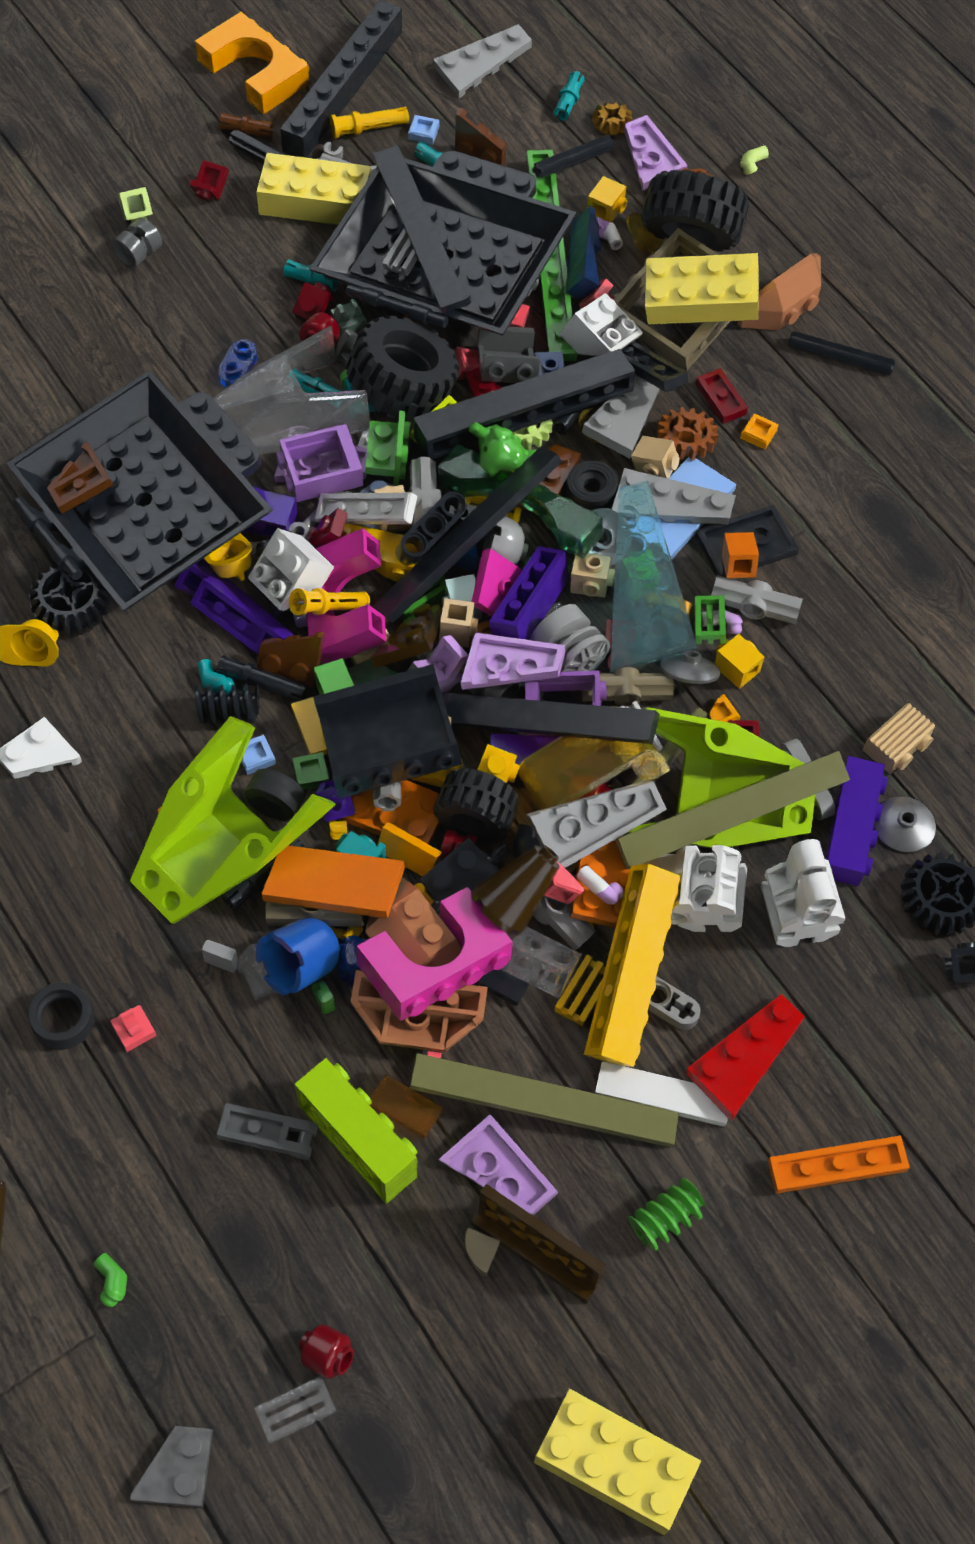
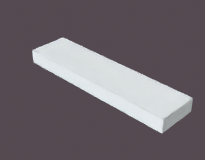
(369, 507)
(658, 1092)

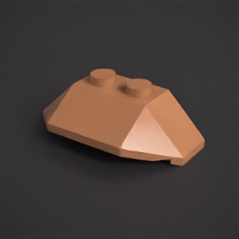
(788, 295)
(416, 929)
(434, 1029)

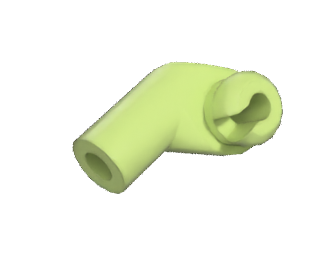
(750, 157)

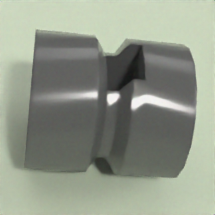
(136, 243)

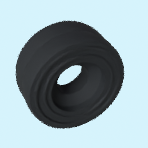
(595, 473)
(274, 794)

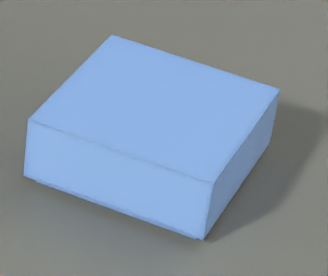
(423, 129)
(257, 755)

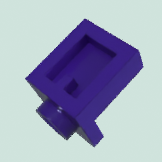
(344, 806)

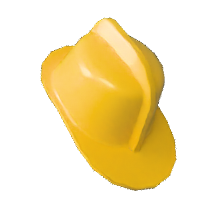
(231, 558)
(28, 644)

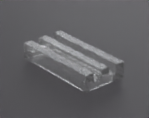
(287, 1397)

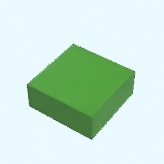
(310, 770)

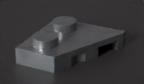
(178, 1470)

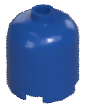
(298, 954)

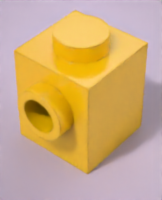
(607, 199)
(739, 660)
(499, 764)

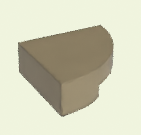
(480, 1250)

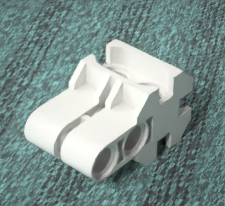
(722, 891)
(802, 896)

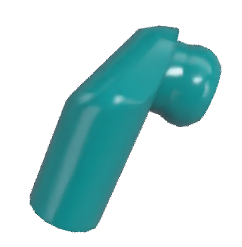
(209, 677)

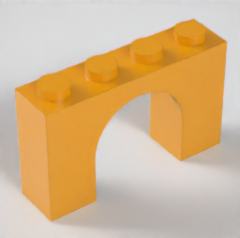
(244, 38)

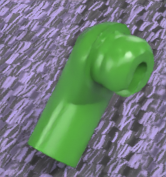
(115, 1280)

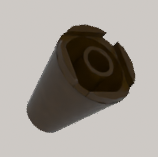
(517, 889)

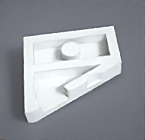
(37, 751)

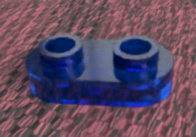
(241, 358)

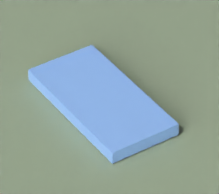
(698, 474)

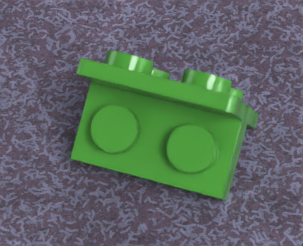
(388, 448)

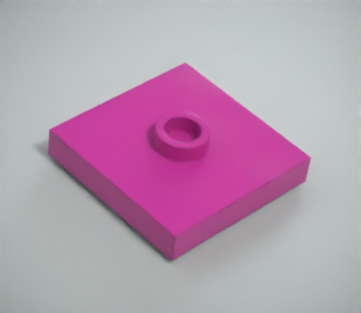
(493, 581)

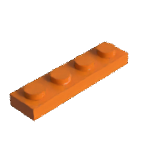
(838, 1164)

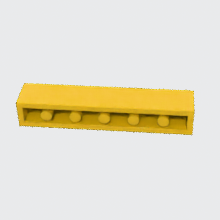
(632, 965)

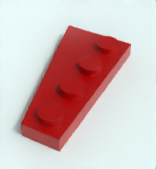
(741, 1059)

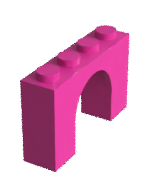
(358, 628)
(413, 987)

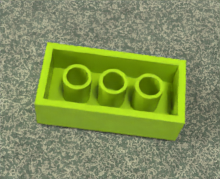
(357, 1129)

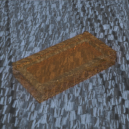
(405, 1106)

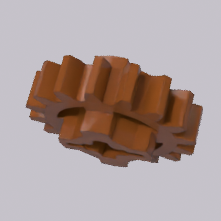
(688, 432)

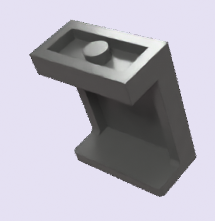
(507, 356)

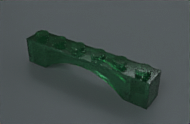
(572, 525)

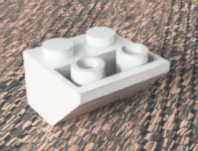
(600, 328)
(287, 565)

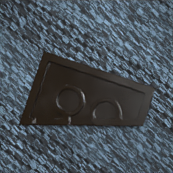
(412, 637)

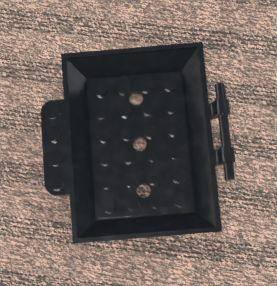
(484, 224)
(170, 452)

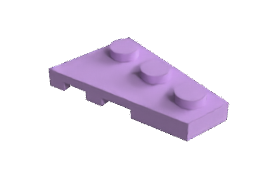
(650, 150)

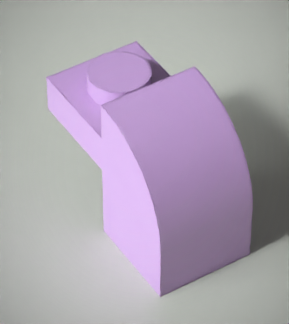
(447, 660)

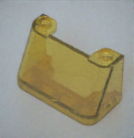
(576, 766)

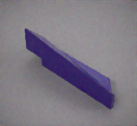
(229, 606)

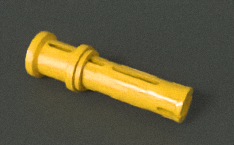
(358, 122)
(353, 601)

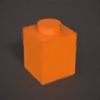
(740, 555)

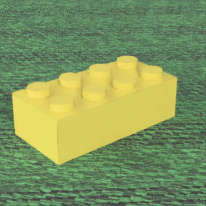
(309, 188)
(702, 288)
(617, 1462)

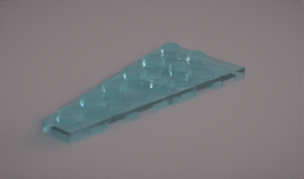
(647, 598)

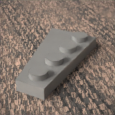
(473, 62)
(622, 418)
(682, 500)
(596, 820)

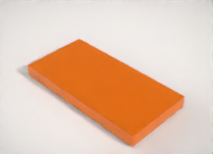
(334, 881)

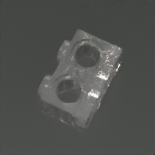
(542, 962)

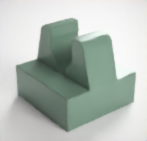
(349, 316)

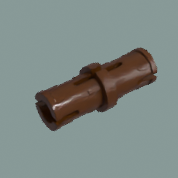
(246, 125)

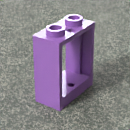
(316, 443)
(568, 682)

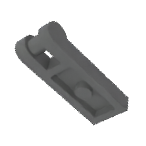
(266, 1130)

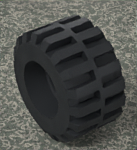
(477, 805)

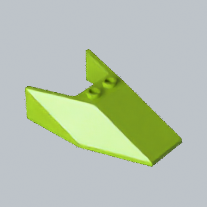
(722, 760)
(207, 835)

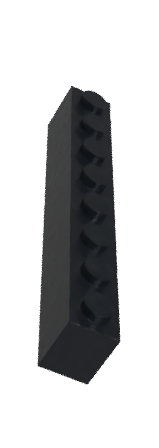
(341, 79)
(526, 402)

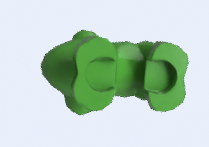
(499, 448)

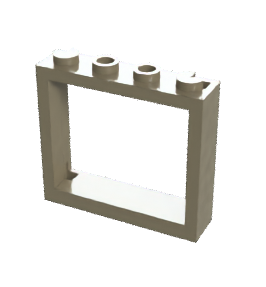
(636, 286)

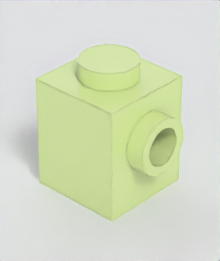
(135, 204)

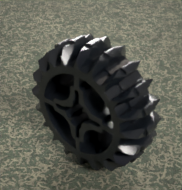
(52, 605)
(940, 877)

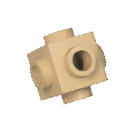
(592, 575)

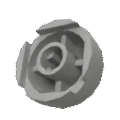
(507, 540)

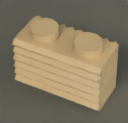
(900, 738)

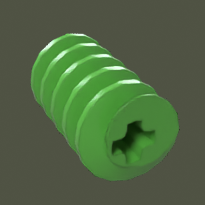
(667, 1213)

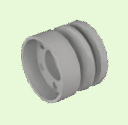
(583, 643)

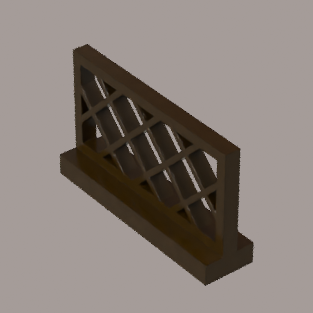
(538, 1244)

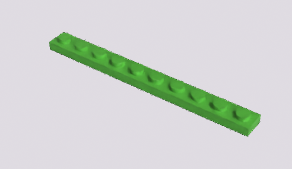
(553, 278)

